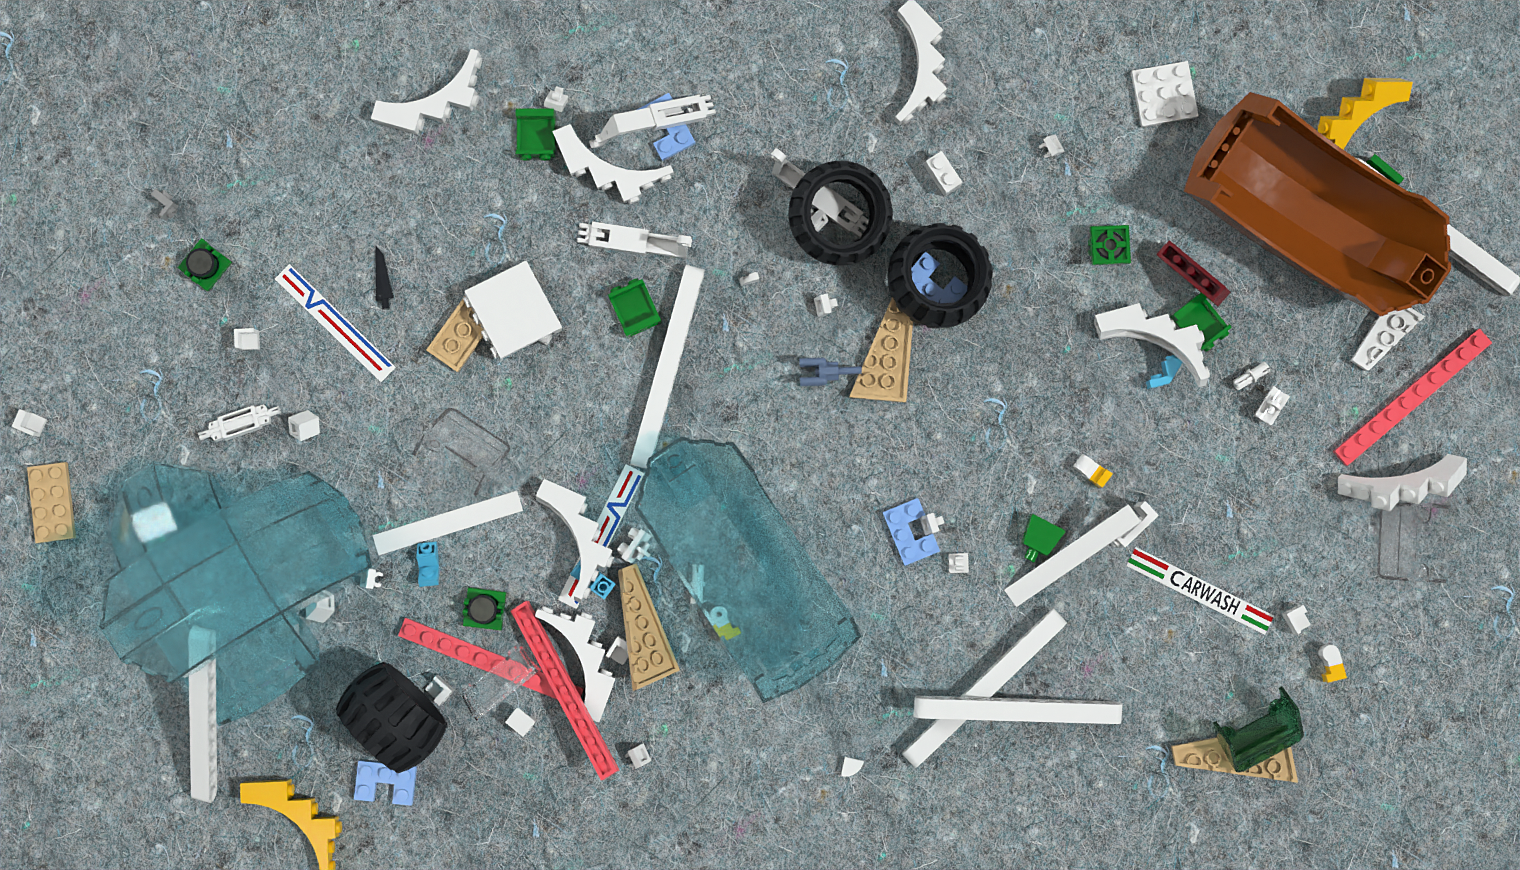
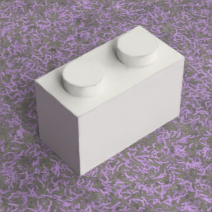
(943, 173)

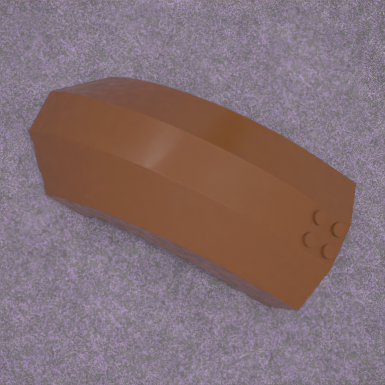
(1320, 208)

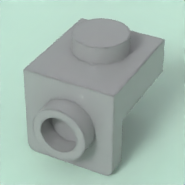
(165, 198)

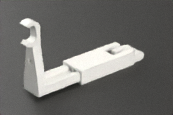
(656, 116)
(825, 199)
(634, 240)

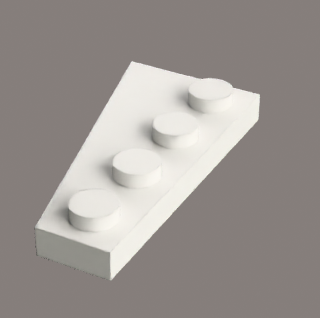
(1384, 335)

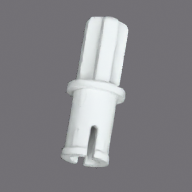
(1251, 376)

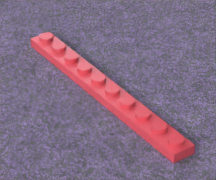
(1412, 397)
(467, 653)
(565, 691)

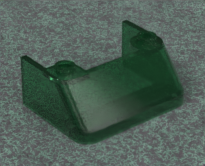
(1264, 736)

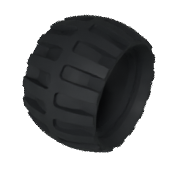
(878, 203)
(969, 253)
(391, 717)

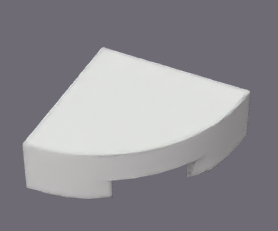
(752, 278)
(851, 766)

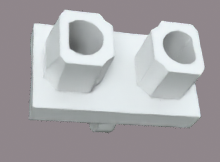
(1271, 406)
(637, 548)

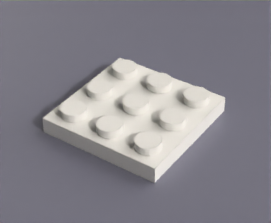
(1164, 94)

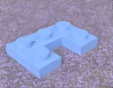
(678, 138)
(920, 275)
(909, 548)
(371, 773)

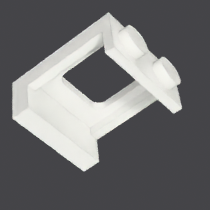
(1147, 516)

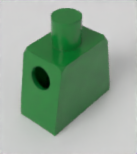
(1040, 537)

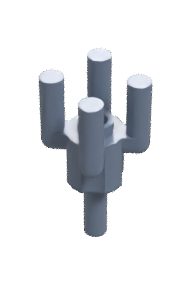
(825, 371)

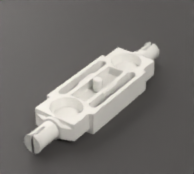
(221, 429)

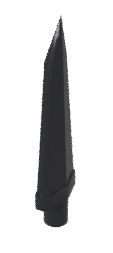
(383, 285)

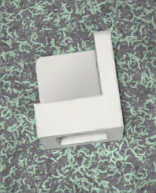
(246, 339)
(29, 423)
(303, 425)
(321, 610)
(1296, 619)
(618, 650)
(439, 690)
(521, 721)

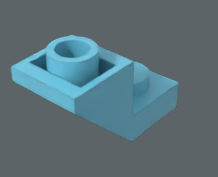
(1169, 369)
(428, 564)
(601, 586)

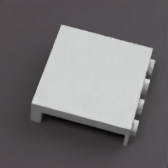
(511, 310)

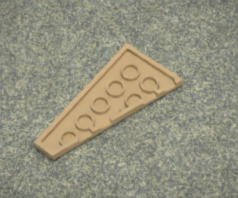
(888, 360)
(646, 641)
(1209, 755)

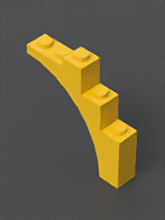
(1353, 111)
(302, 811)

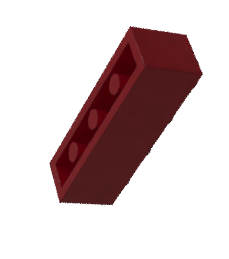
(1193, 273)

